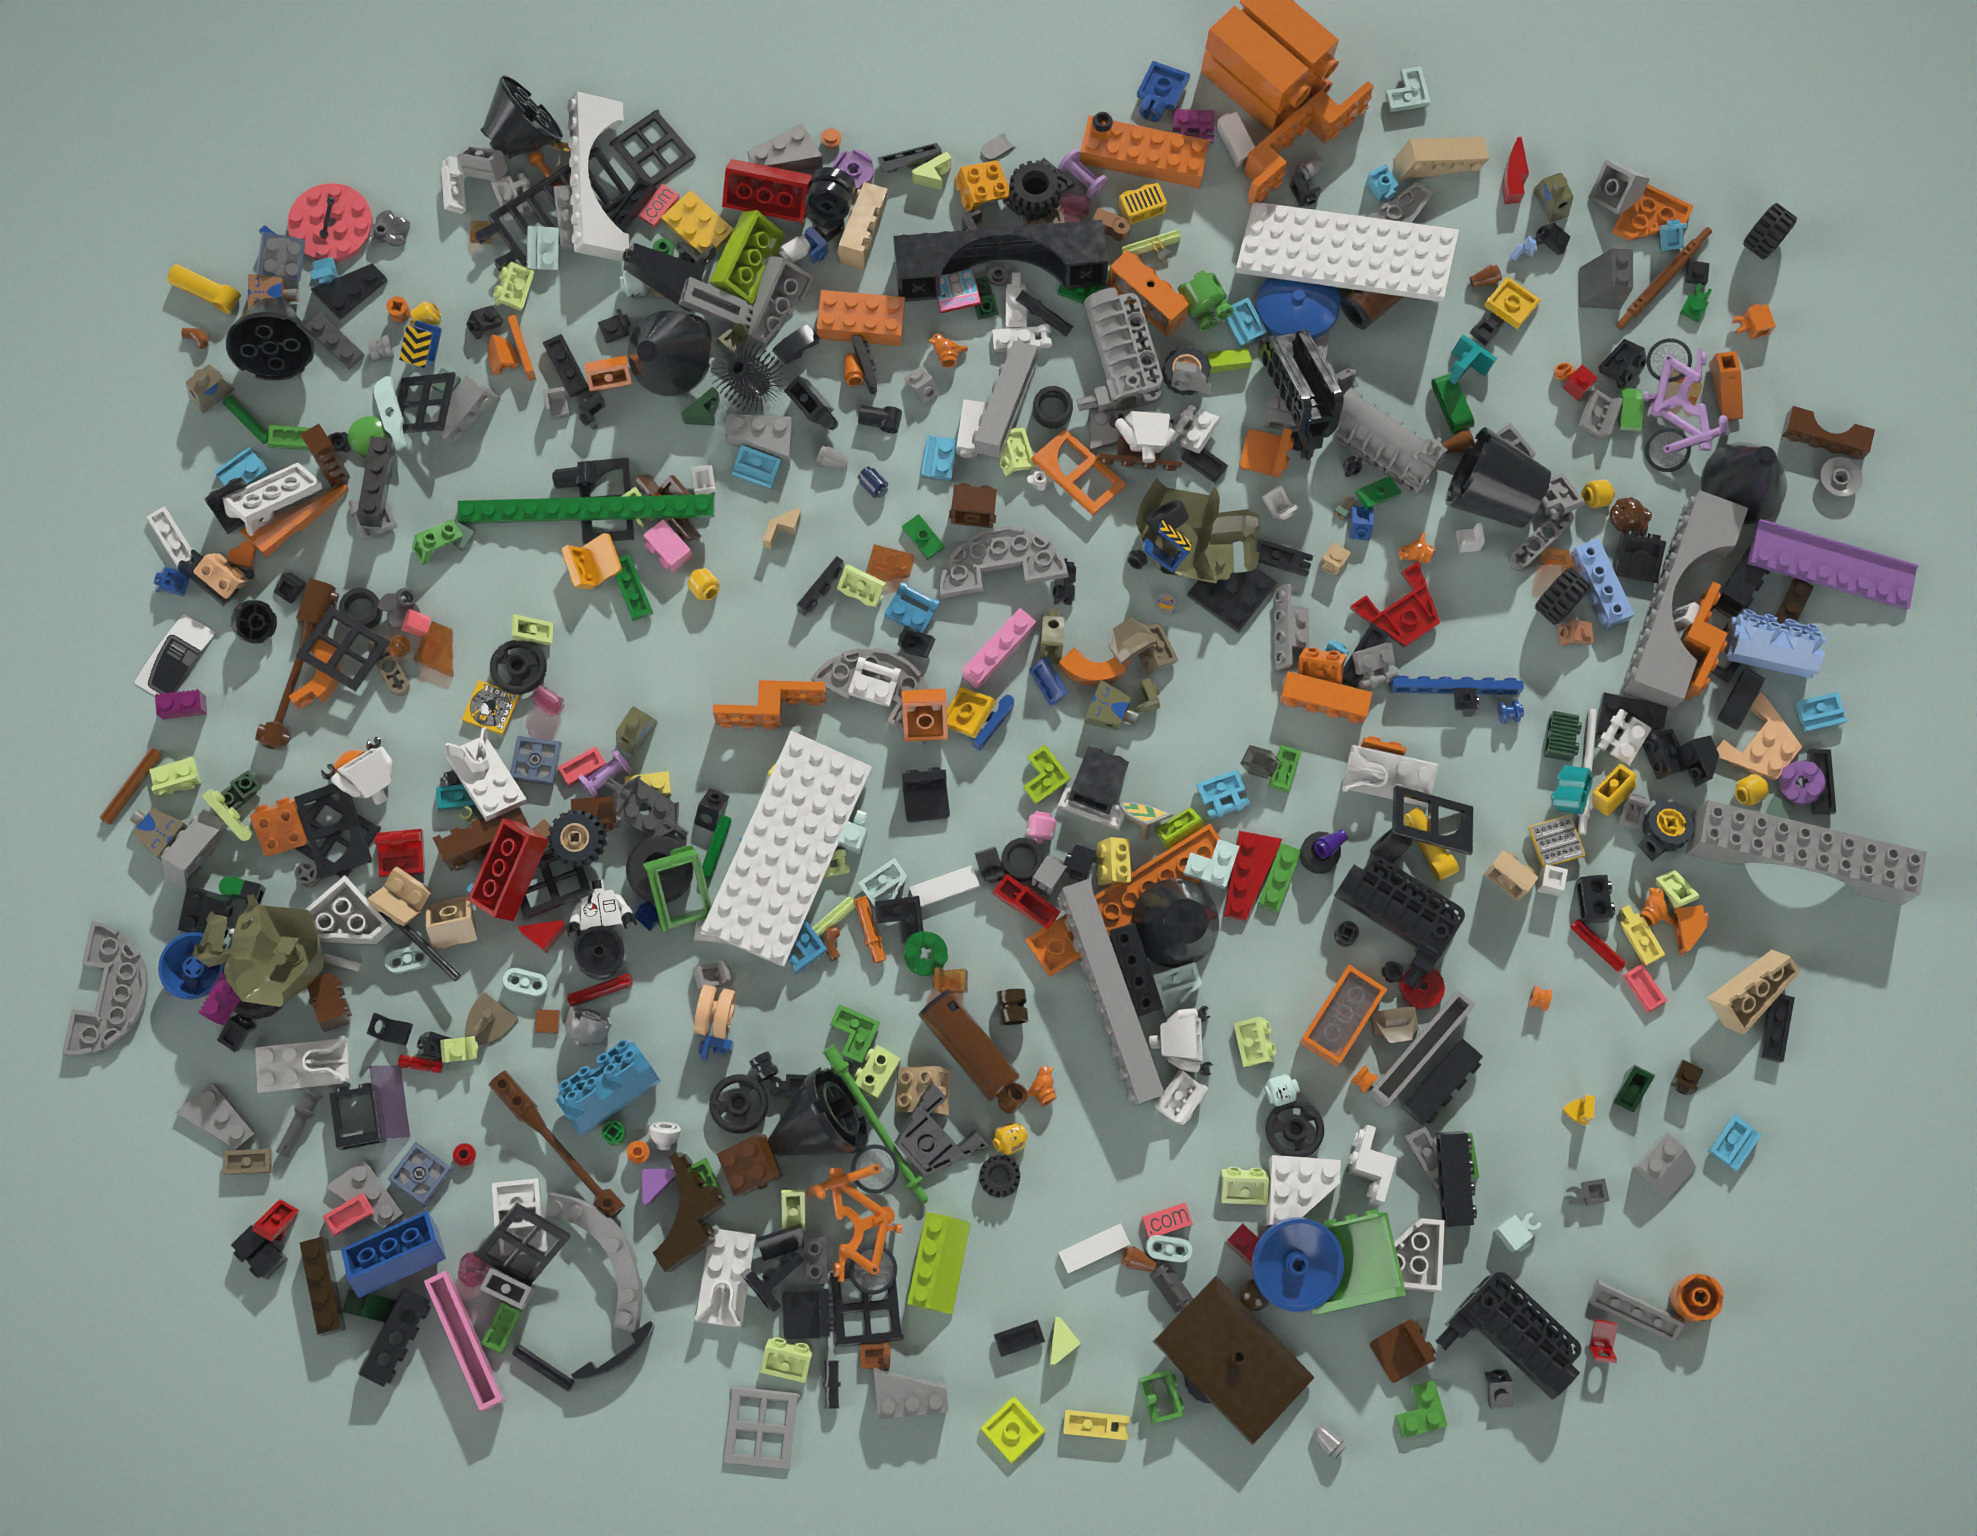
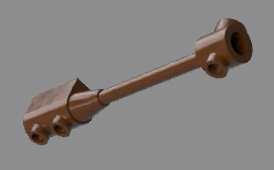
(313, 607)
(525, 1110)

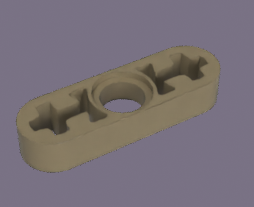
(401, 677)

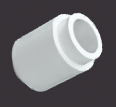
(795, 249)

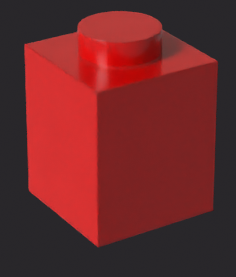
(1580, 382)

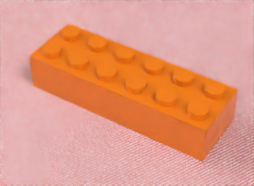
(1145, 153)

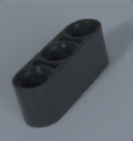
(1741, 698)

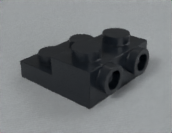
(1639, 556)
(197, 907)

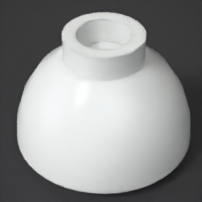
(664, 1134)

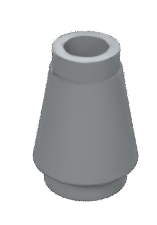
(1310, 168)
(830, 458)
(1329, 1441)

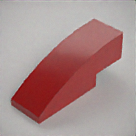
(1515, 174)
(1026, 902)

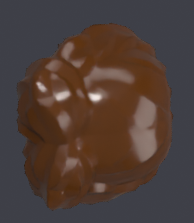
(1634, 517)

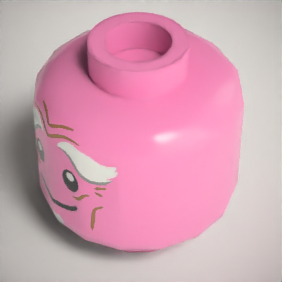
(1041, 827)

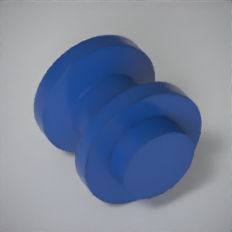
(1514, 711)

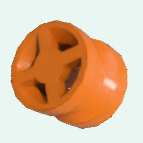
(400, 314)
(1540, 998)
(1364, 1079)

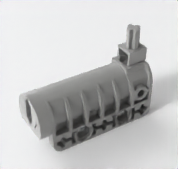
(1119, 353)
(1387, 443)

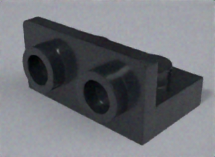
(1624, 362)
(1664, 753)

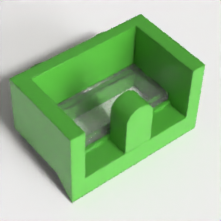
(1161, 1396)

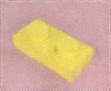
(659, 781)

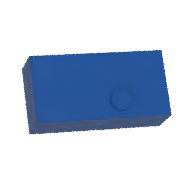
(393, 1254)

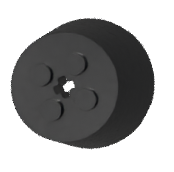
(1498, 481)

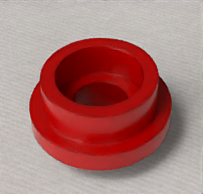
(469, 1159)

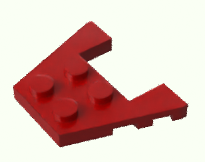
(1409, 616)

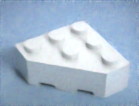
(346, 917)
(1298, 1185)
(1421, 1255)

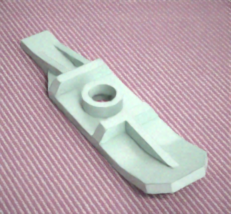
(386, 403)

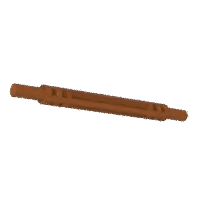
(1663, 278)

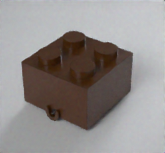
(973, 505)
(327, 1002)
(749, 1165)

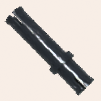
(1040, 310)

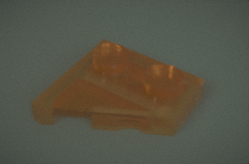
(889, 563)
(437, 649)

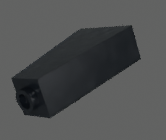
(660, 271)

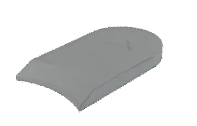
(996, 147)

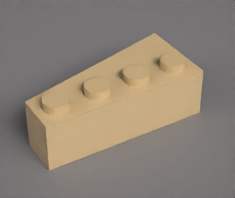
(1440, 156)
(862, 225)
(1753, 991)

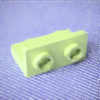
(513, 286)
(1016, 453)
(861, 586)
(175, 777)
(1255, 1041)
(1245, 1186)
(786, 1359)

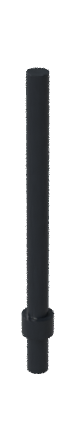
(425, 947)

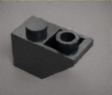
(1700, 759)

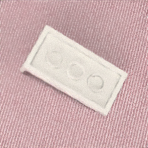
(269, 495)
(1379, 772)
(485, 777)
(303, 1065)
(722, 1287)

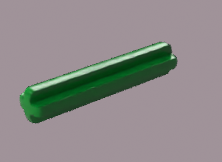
(246, 419)
(716, 845)

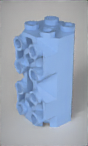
(1773, 645)

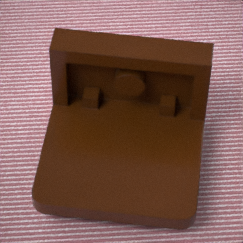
(1402, 1350)

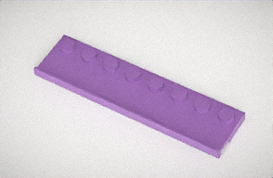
(1832, 564)

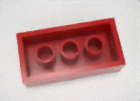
(766, 189)
(508, 870)

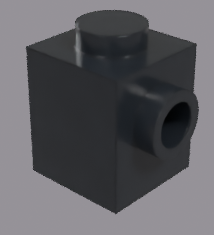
(1079, 862)

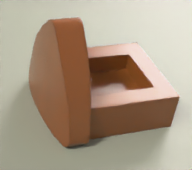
(875, 1356)

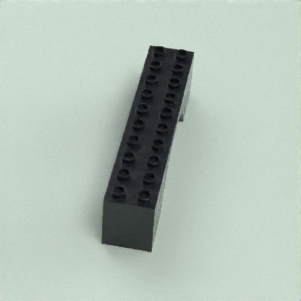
(1068, 251)

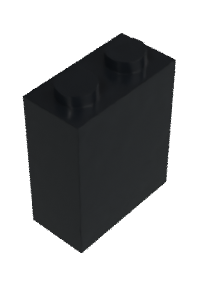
(1098, 780)

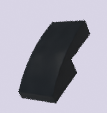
(795, 343)

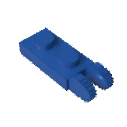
(994, 721)

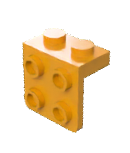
(981, 184)
(592, 562)

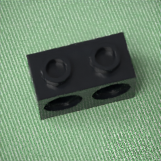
(1588, 899)

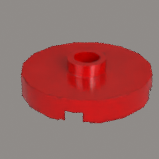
(1424, 998)

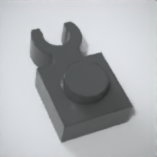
(1592, 1192)

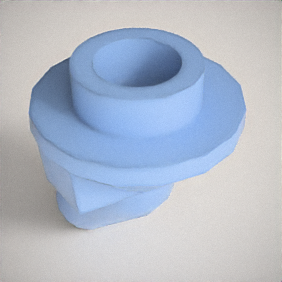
(1528, 246)

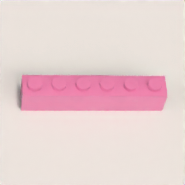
(464, 1341)

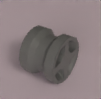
(304, 871)

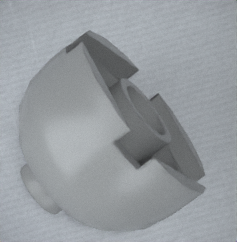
(586, 1026)

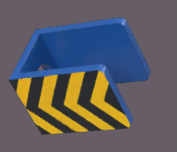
(420, 344)
(1160, 555)

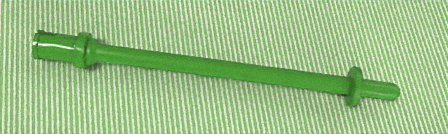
(841, 1068)

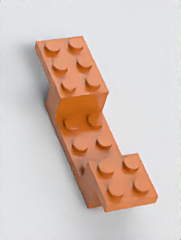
(1318, 115)

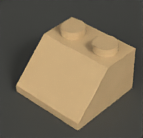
(1511, 875)
(451, 922)

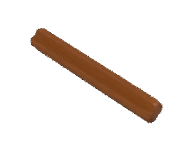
(130, 786)

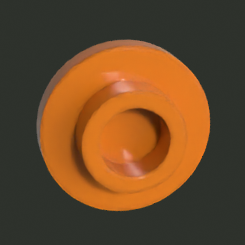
(638, 1152)

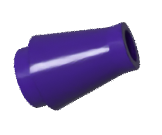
(1329, 844)

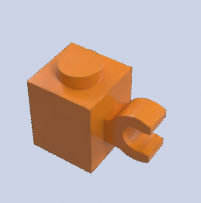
(1756, 320)

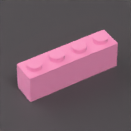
(999, 649)

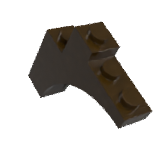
(696, 1204)

